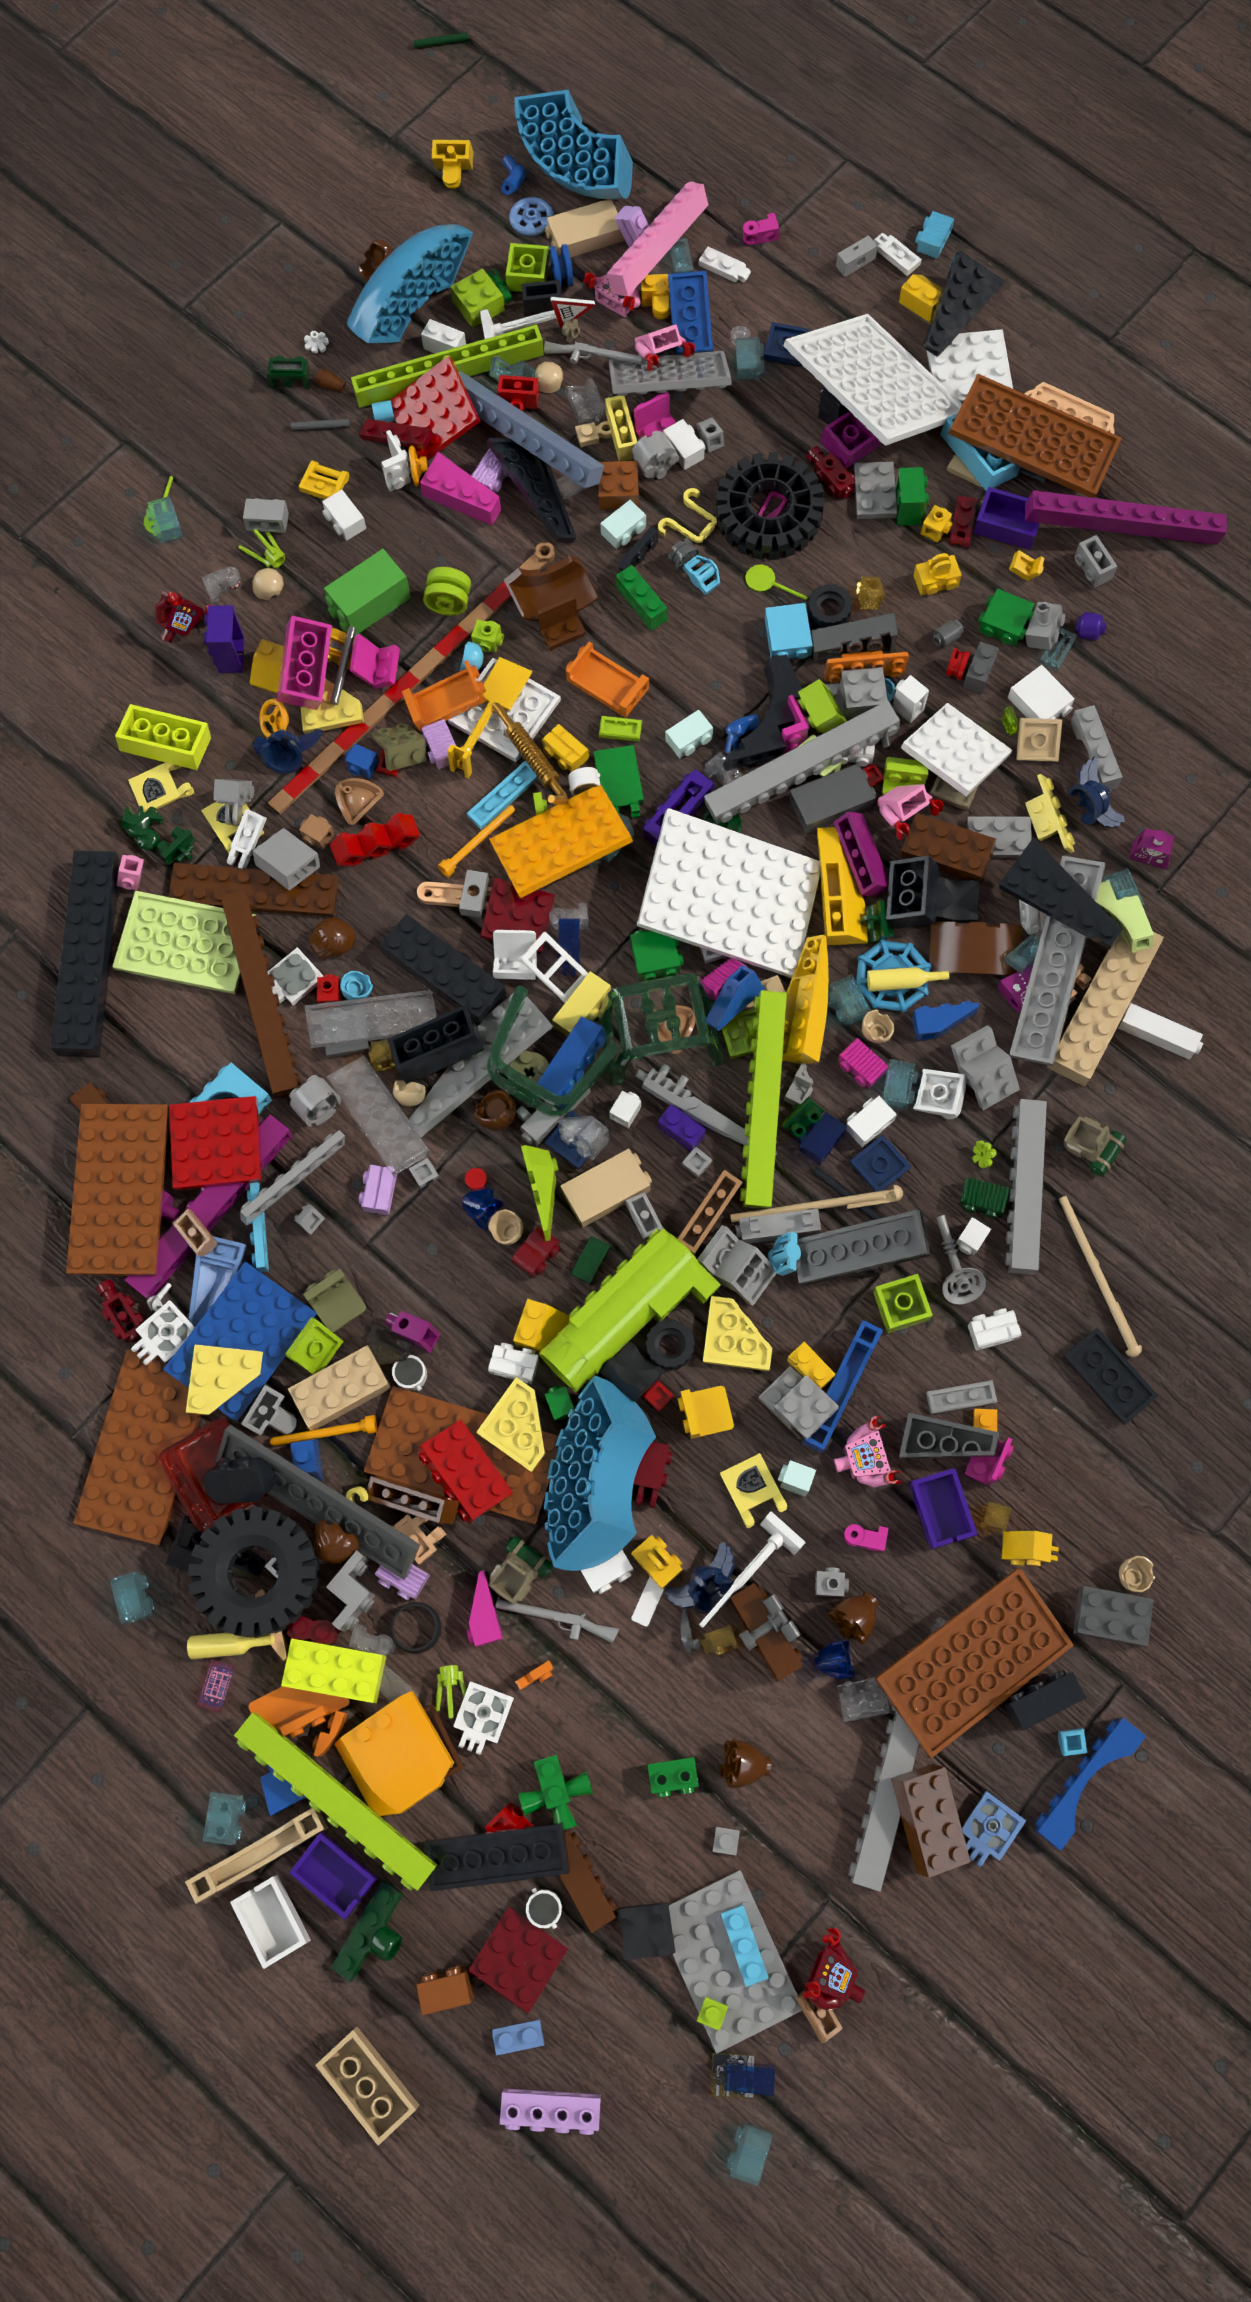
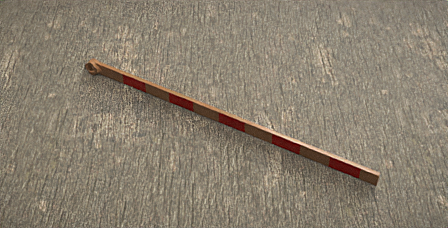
(410, 680)

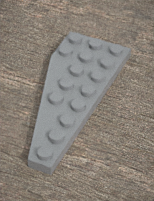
(470, 1074)

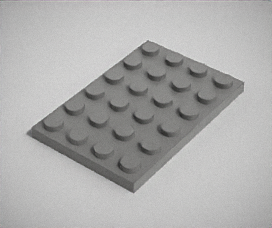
(674, 372)
(712, 1968)

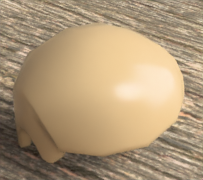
(549, 377)
(267, 583)
(877, 1027)
(408, 1094)
(506, 1227)
(1136, 1574)

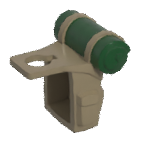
(1094, 1143)
(518, 1570)

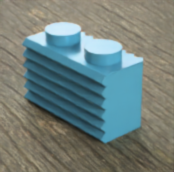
(935, 234)

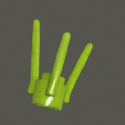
(274, 555)
(448, 1677)

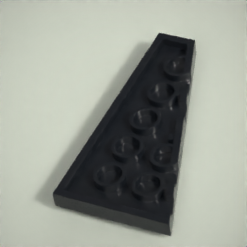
(962, 297)
(536, 484)
(1050, 889)

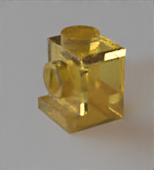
(870, 592)
(381, 1055)
(719, 1641)

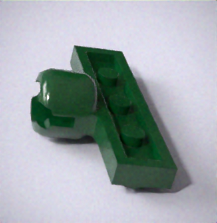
(371, 1933)

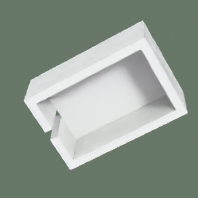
(270, 1921)

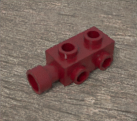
(832, 473)
(124, 1318)

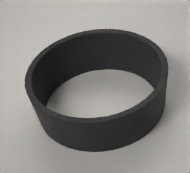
(432, 1642)

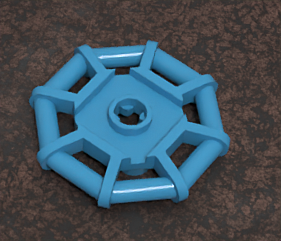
(891, 961)

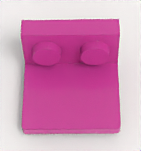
(653, 416)
(373, 664)
(989, 1469)

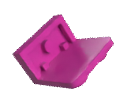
(797, 733)

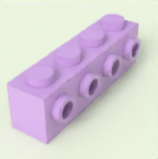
(550, 2110)

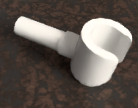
(154, 1301)

